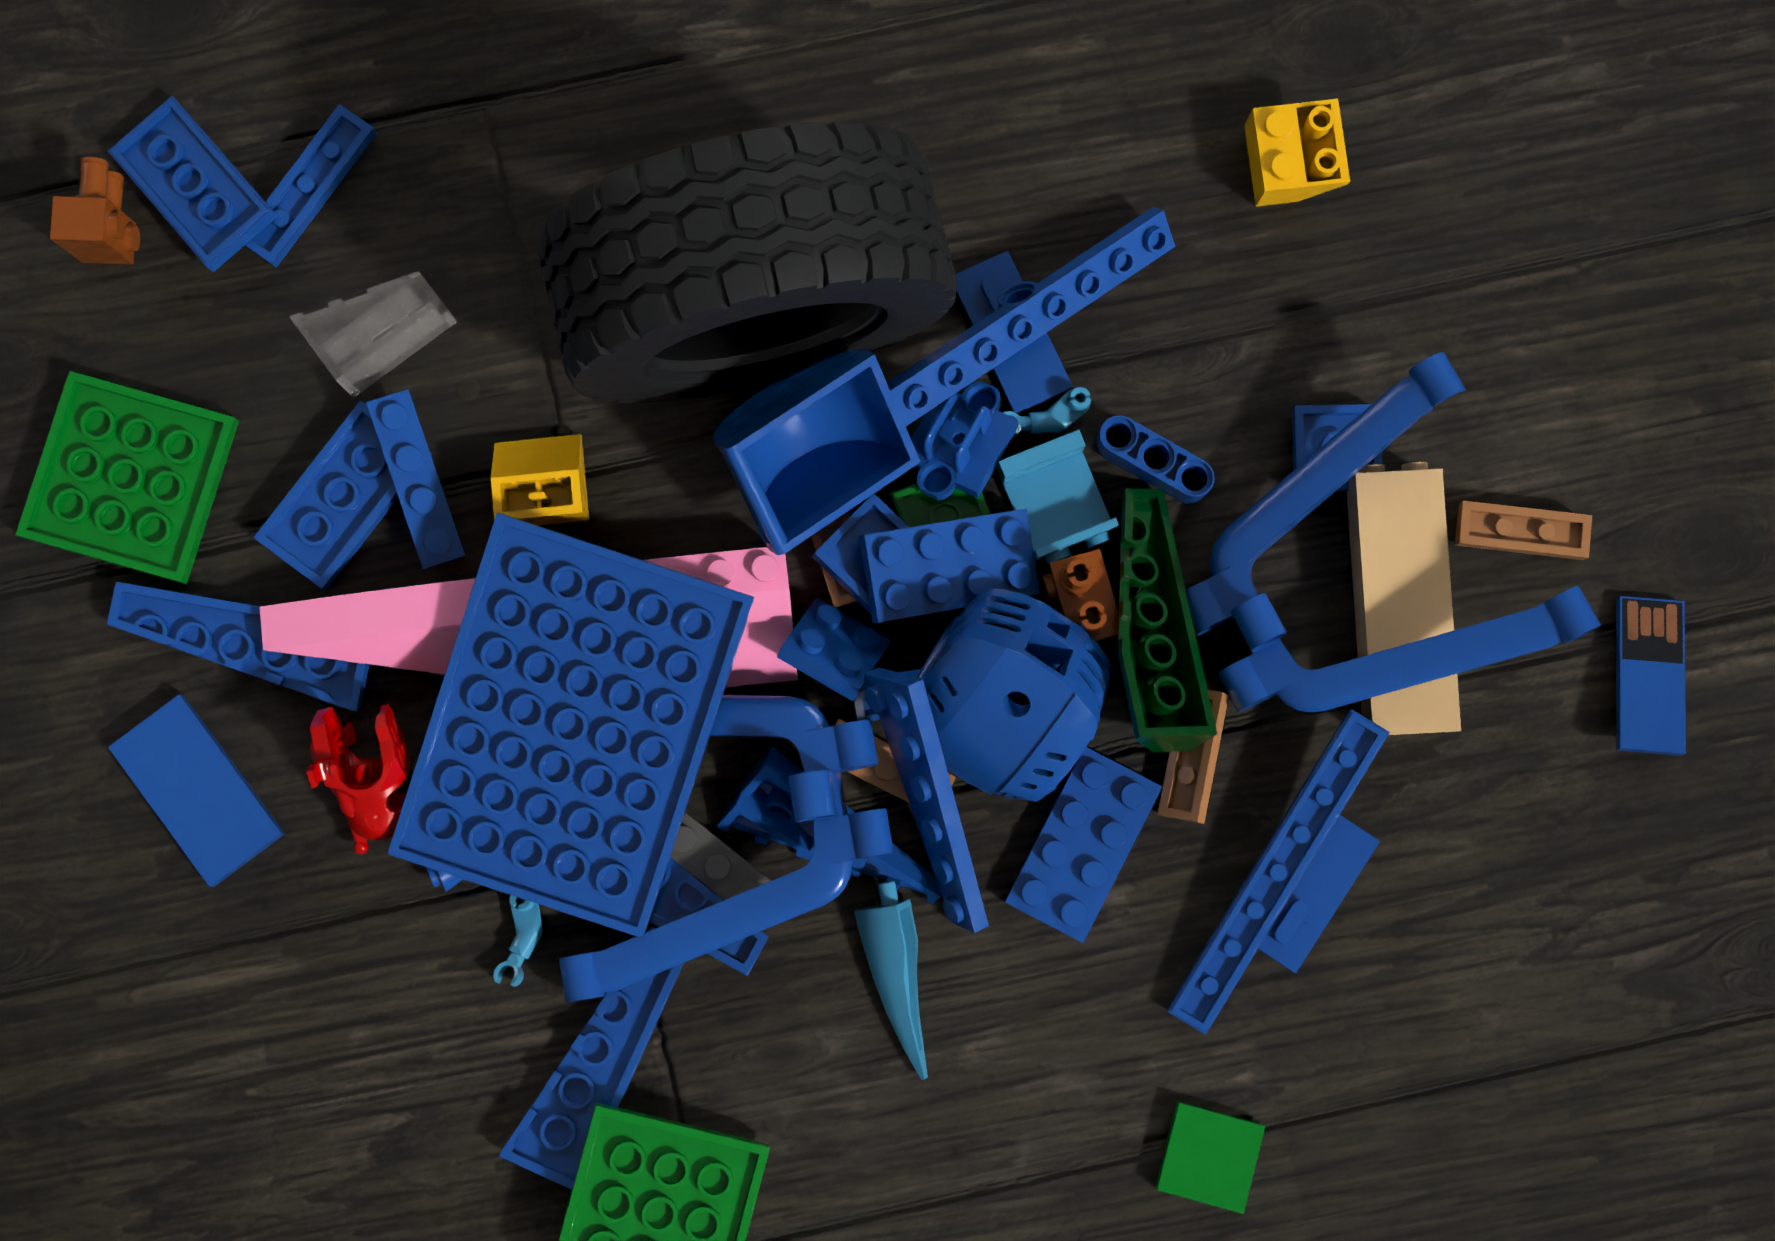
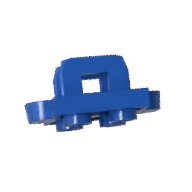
(962, 442)

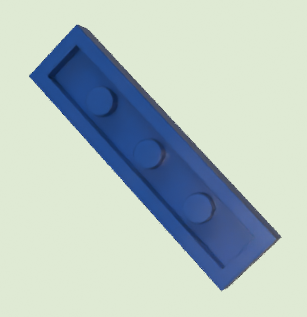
(311, 182)
(415, 478)

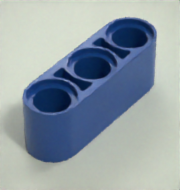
(1176, 459)

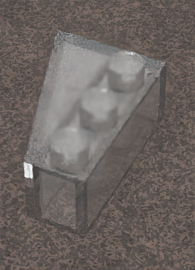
(375, 331)

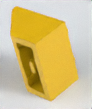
(1296, 151)
(540, 480)

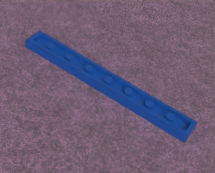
(1277, 871)

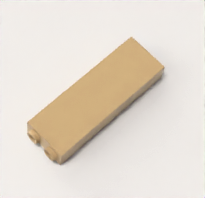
(1402, 586)

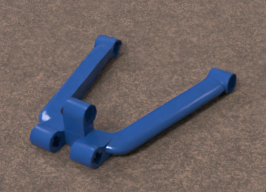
(1271, 666)
(815, 797)

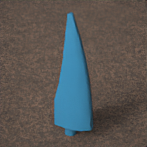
(892, 955)

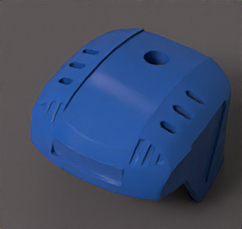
(986, 733)

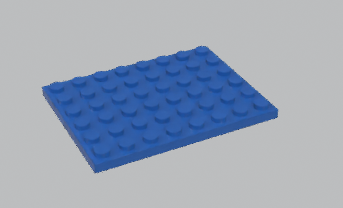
(570, 725)

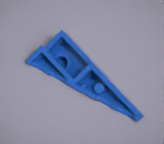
(766, 810)

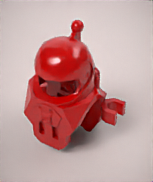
(362, 786)

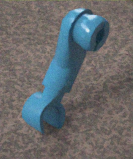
(1058, 416)
(528, 932)

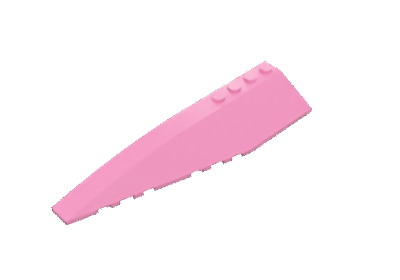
(421, 622)

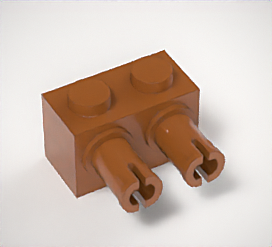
(93, 222)
(1084, 594)

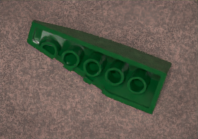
(1157, 632)

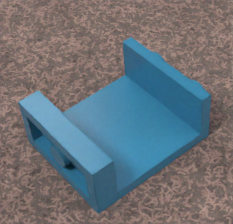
(1058, 496)

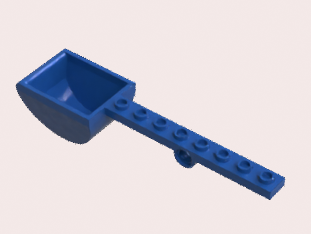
(840, 430)

